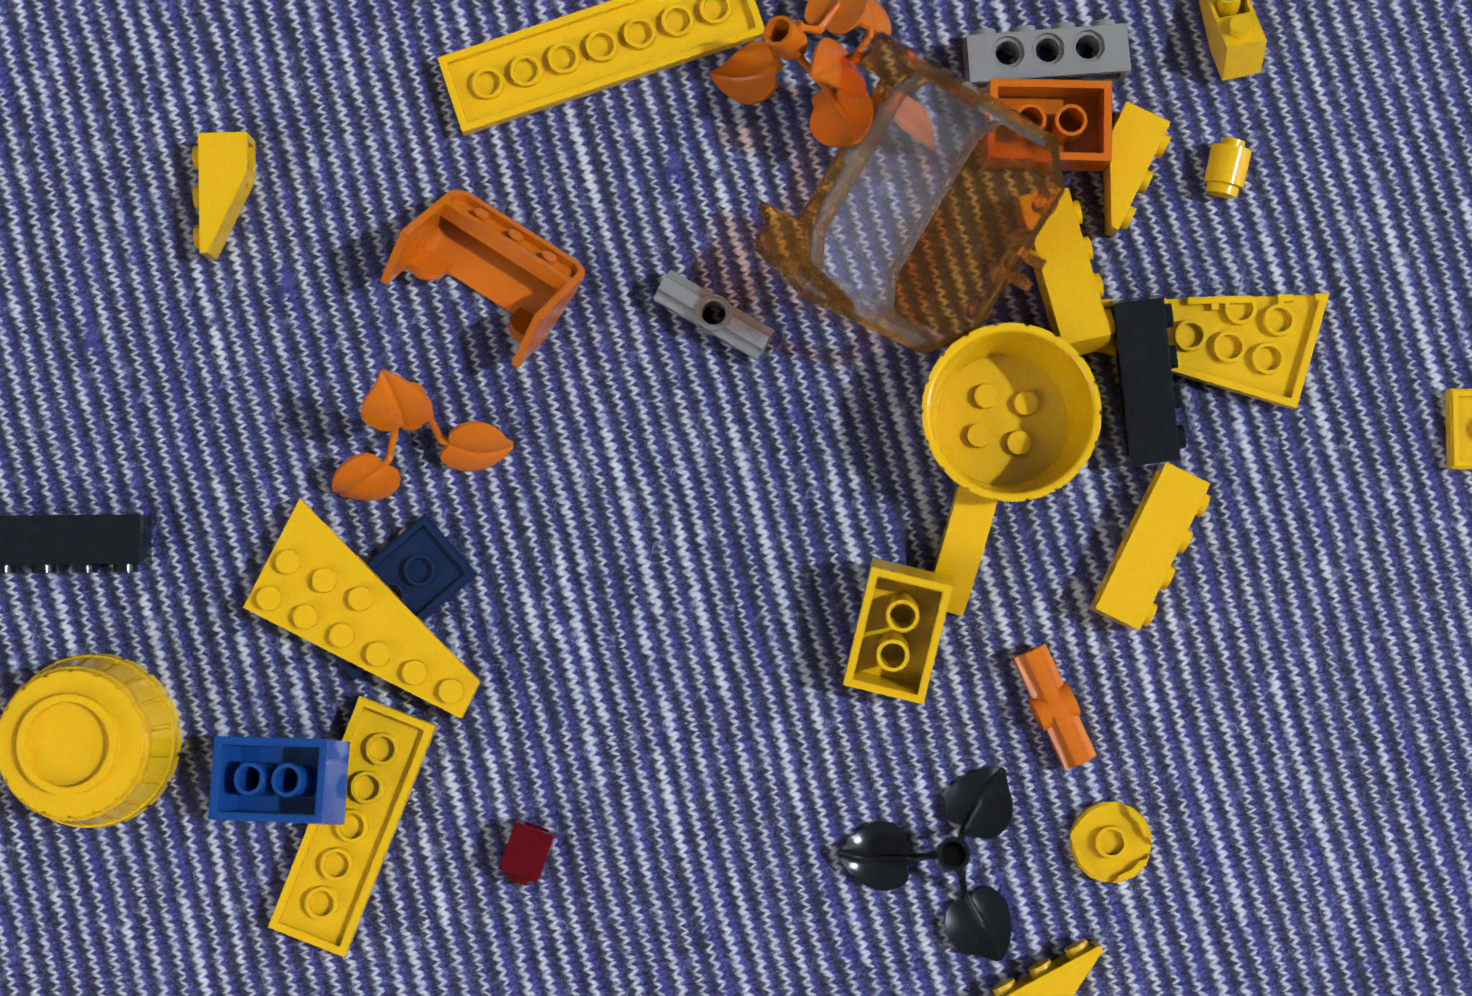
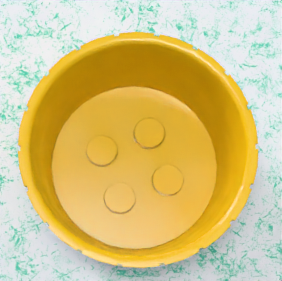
(1011, 412)
(90, 741)

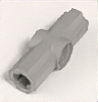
(691, 301)

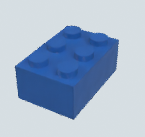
(279, 780)

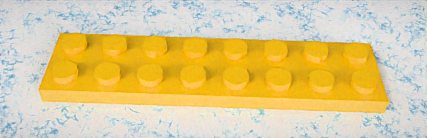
(588, 54)

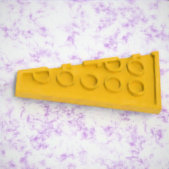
(1245, 342)
(341, 605)

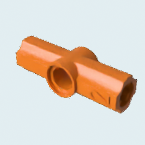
(1054, 707)

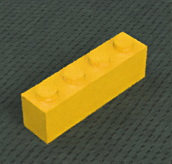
(1068, 283)
(1150, 547)

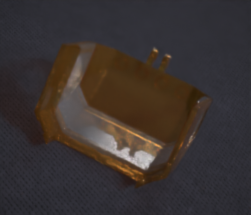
(924, 211)

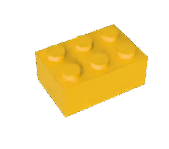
(898, 630)

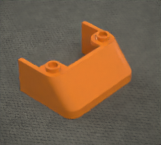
(493, 258)

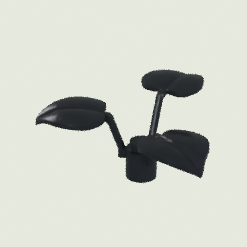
(978, 803)

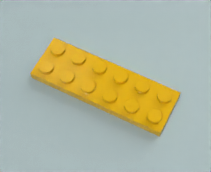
(342, 862)

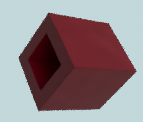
(527, 852)

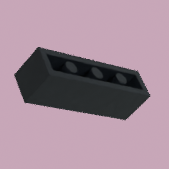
(1146, 381)
(75, 542)

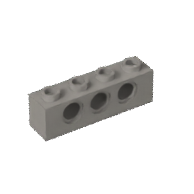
(1103, 36)

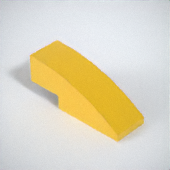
(964, 544)

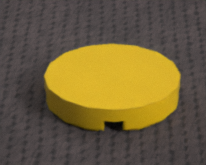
(1110, 841)

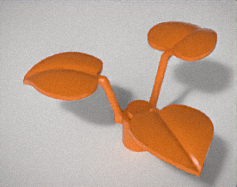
(751, 71)
(838, 72)
(404, 404)

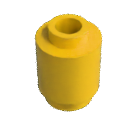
(1227, 168)

